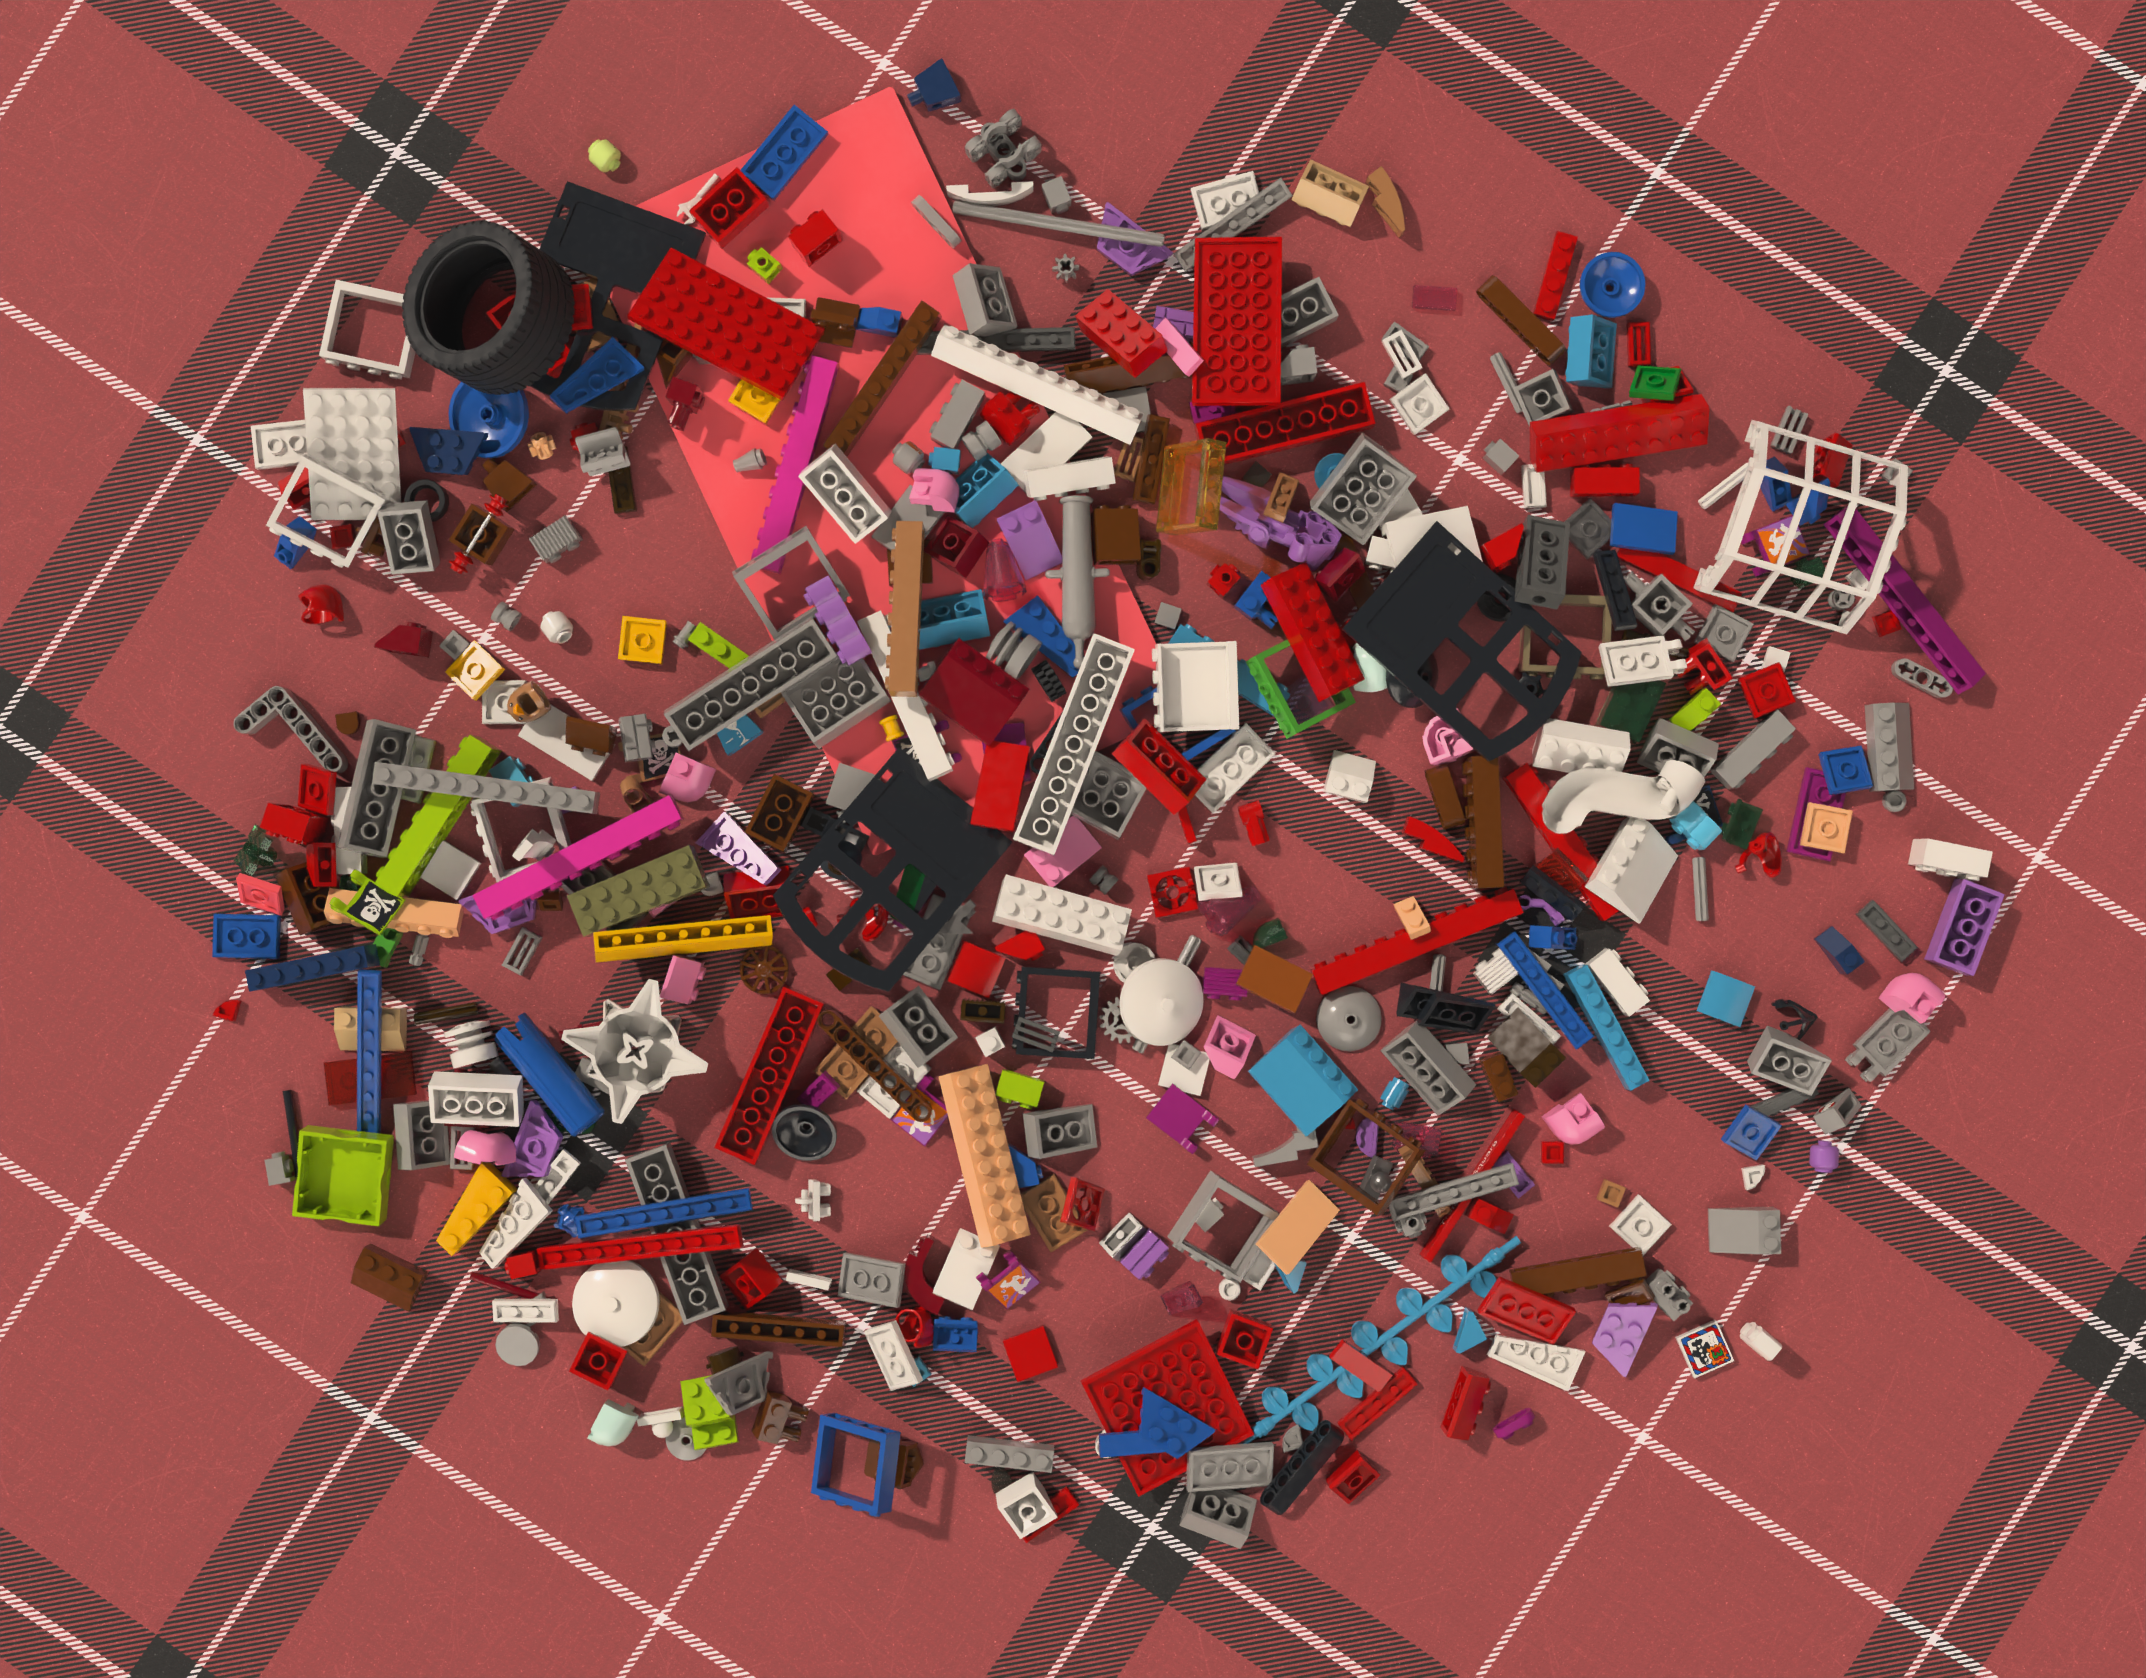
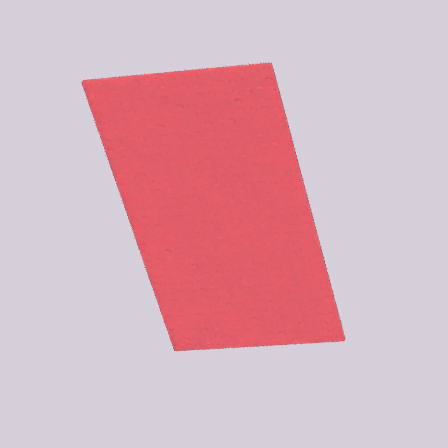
(889, 260)

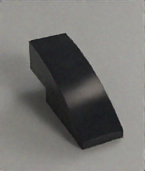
(820, 823)

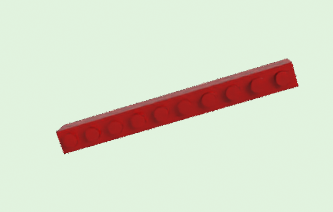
(1400, 948)

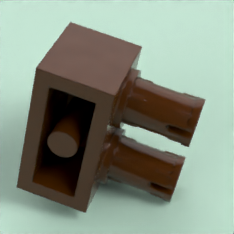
(771, 1419)

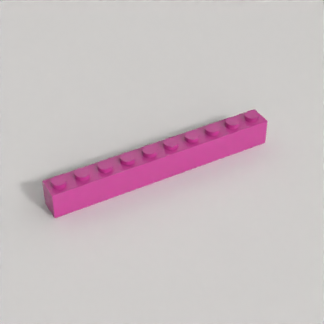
(797, 455)
(578, 857)

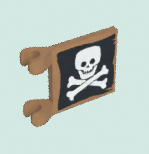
(660, 762)

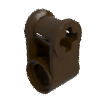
(1149, 556)

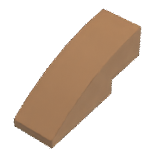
(1387, 200)

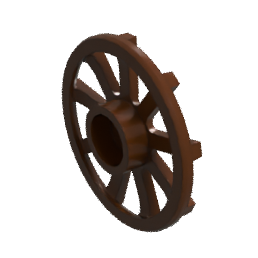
(763, 969)

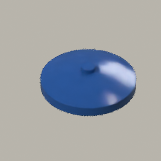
(499, 415)

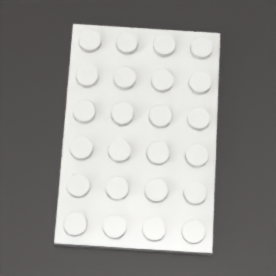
(357, 436)

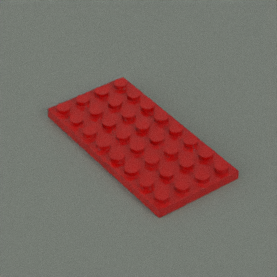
(1237, 321)
(726, 324)

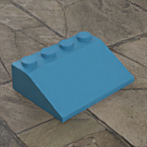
(1302, 1080)

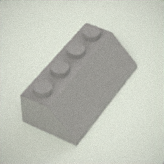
(1889, 746)
(1428, 1068)

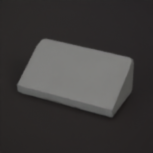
(1123, 1237)

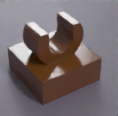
(550, 901)

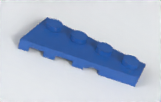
(600, 373)
(1040, 623)

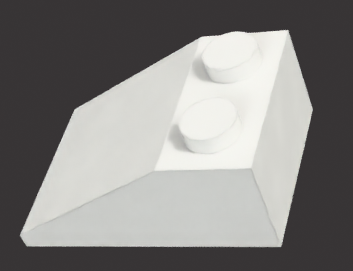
(964, 1262)

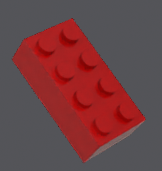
(1121, 333)

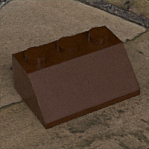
(303, 900)
(388, 1276)

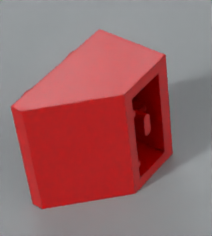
(1829, 462)

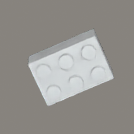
(1950, 859)

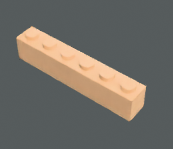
(414, 915)

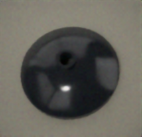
(1401, 695)
(804, 1140)

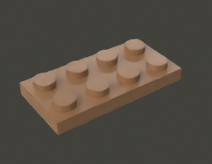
(843, 1067)

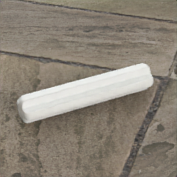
(1724, 487)

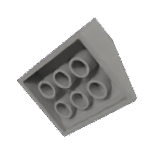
(1362, 489)
(835, 699)
(1107, 796)

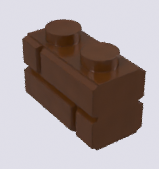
(1498, 1076)

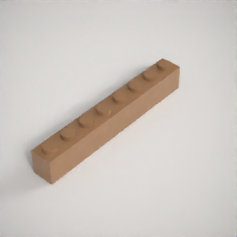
(906, 609)

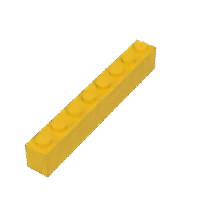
(682, 938)

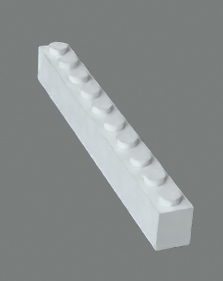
(1037, 384)

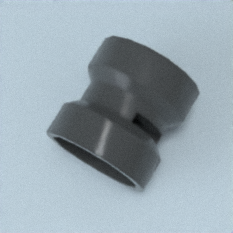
(1108, 882)

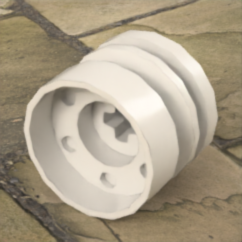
(471, 1043)

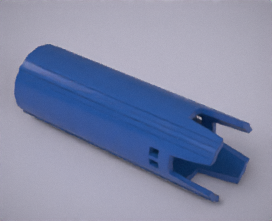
(550, 1076)

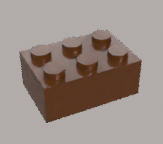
(779, 813)

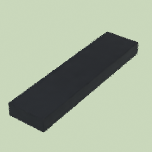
(1615, 590)

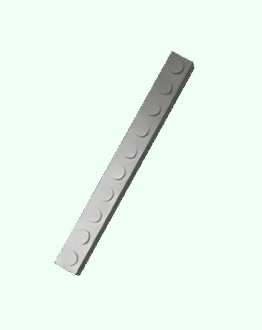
(486, 788)

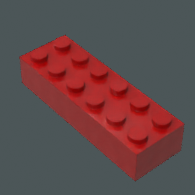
(1312, 631)

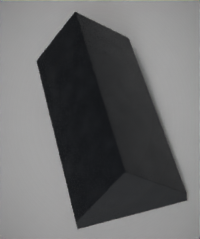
(1442, 1009)

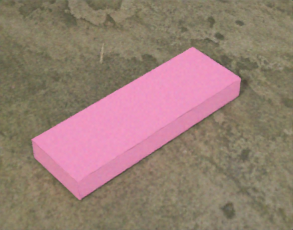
(1179, 348)

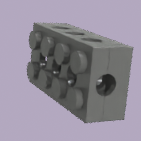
(1542, 562)

